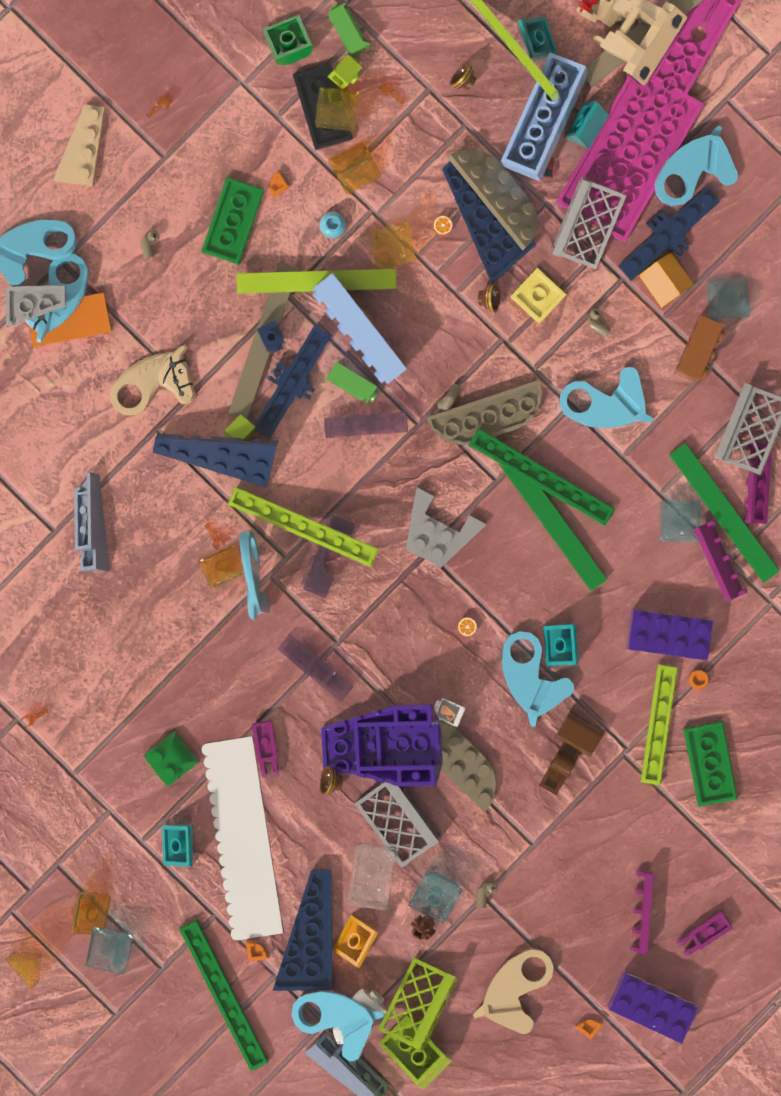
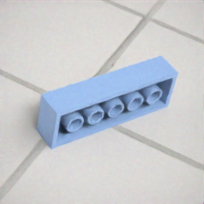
(544, 118)
(359, 328)

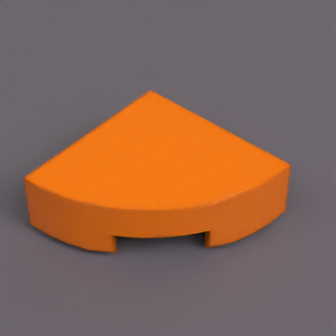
(278, 184)
(256, 951)
(589, 1027)

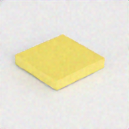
(538, 295)

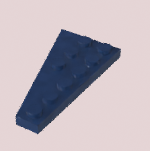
(492, 241)
(224, 455)
(309, 948)

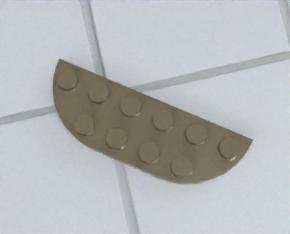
(498, 193)
(492, 414)
(467, 767)

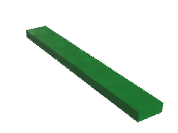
(541, 477)
(724, 513)
(558, 530)
(223, 995)

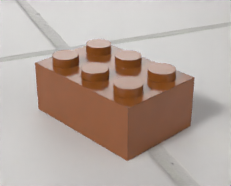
(699, 349)

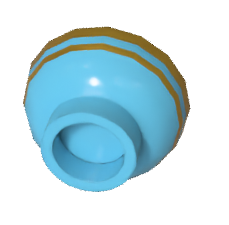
(333, 225)

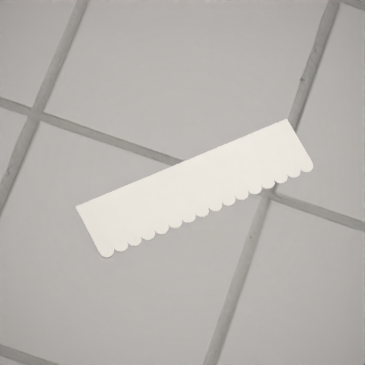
(242, 838)

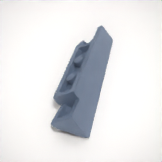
(90, 526)
(352, 1074)

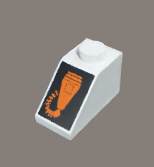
(449, 711)

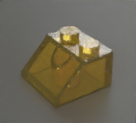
(337, 109)

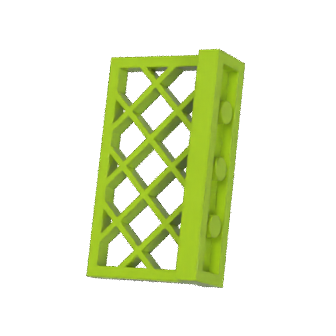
(435, 1007)

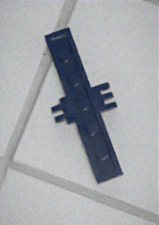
(668, 234)
(291, 382)

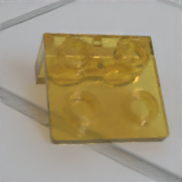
(392, 246)

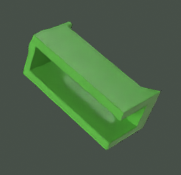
(347, 30)
(352, 383)

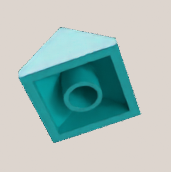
(536, 38)
(587, 124)
(561, 645)
(178, 845)

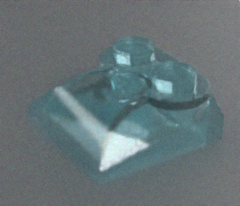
(728, 299)
(679, 521)
(435, 896)
(109, 950)

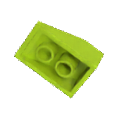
(418, 1065)

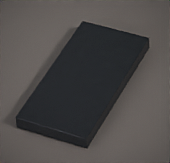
(308, 87)

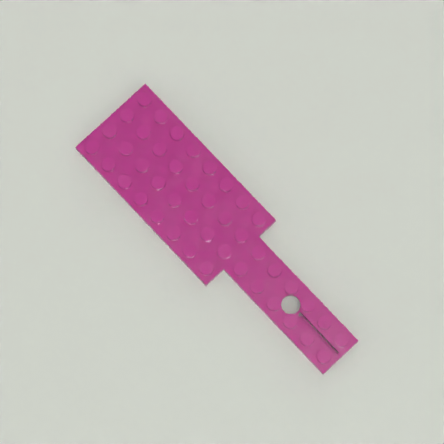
(648, 124)

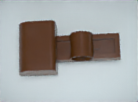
(577, 738)

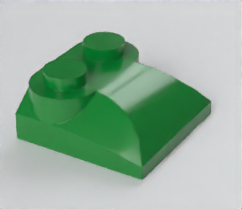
(288, 41)
(171, 758)

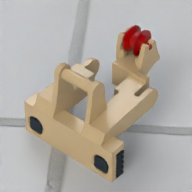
(640, 59)

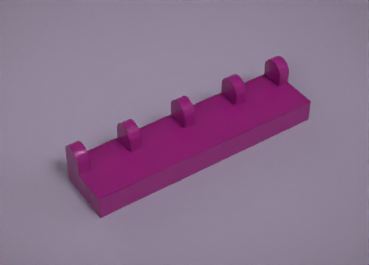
(758, 488)
(719, 561)
(645, 912)

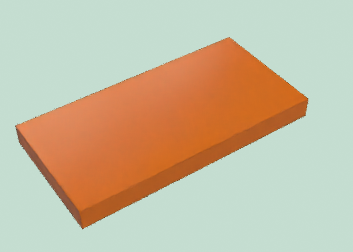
(87, 320)

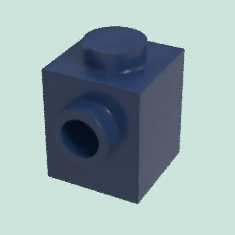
(271, 337)

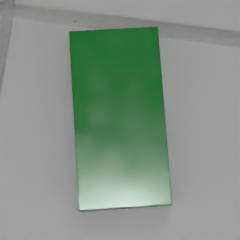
(232, 221)
(710, 763)

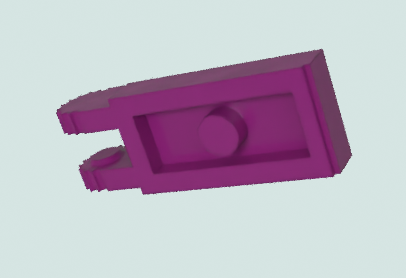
(265, 746)
(706, 933)

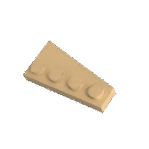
(81, 154)

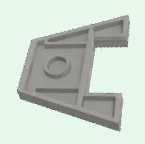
(434, 539)

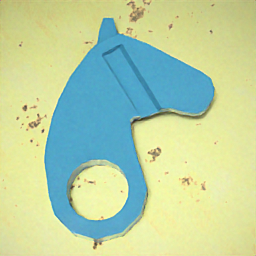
(689, 161)
(341, 1012)

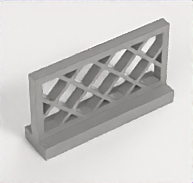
(572, 216)
(736, 424)
(413, 814)

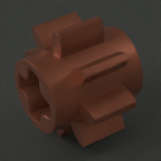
(423, 927)

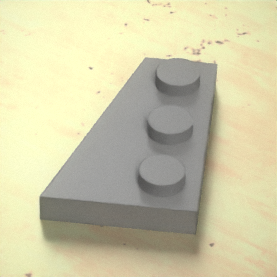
(33, 301)

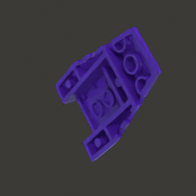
(387, 745)

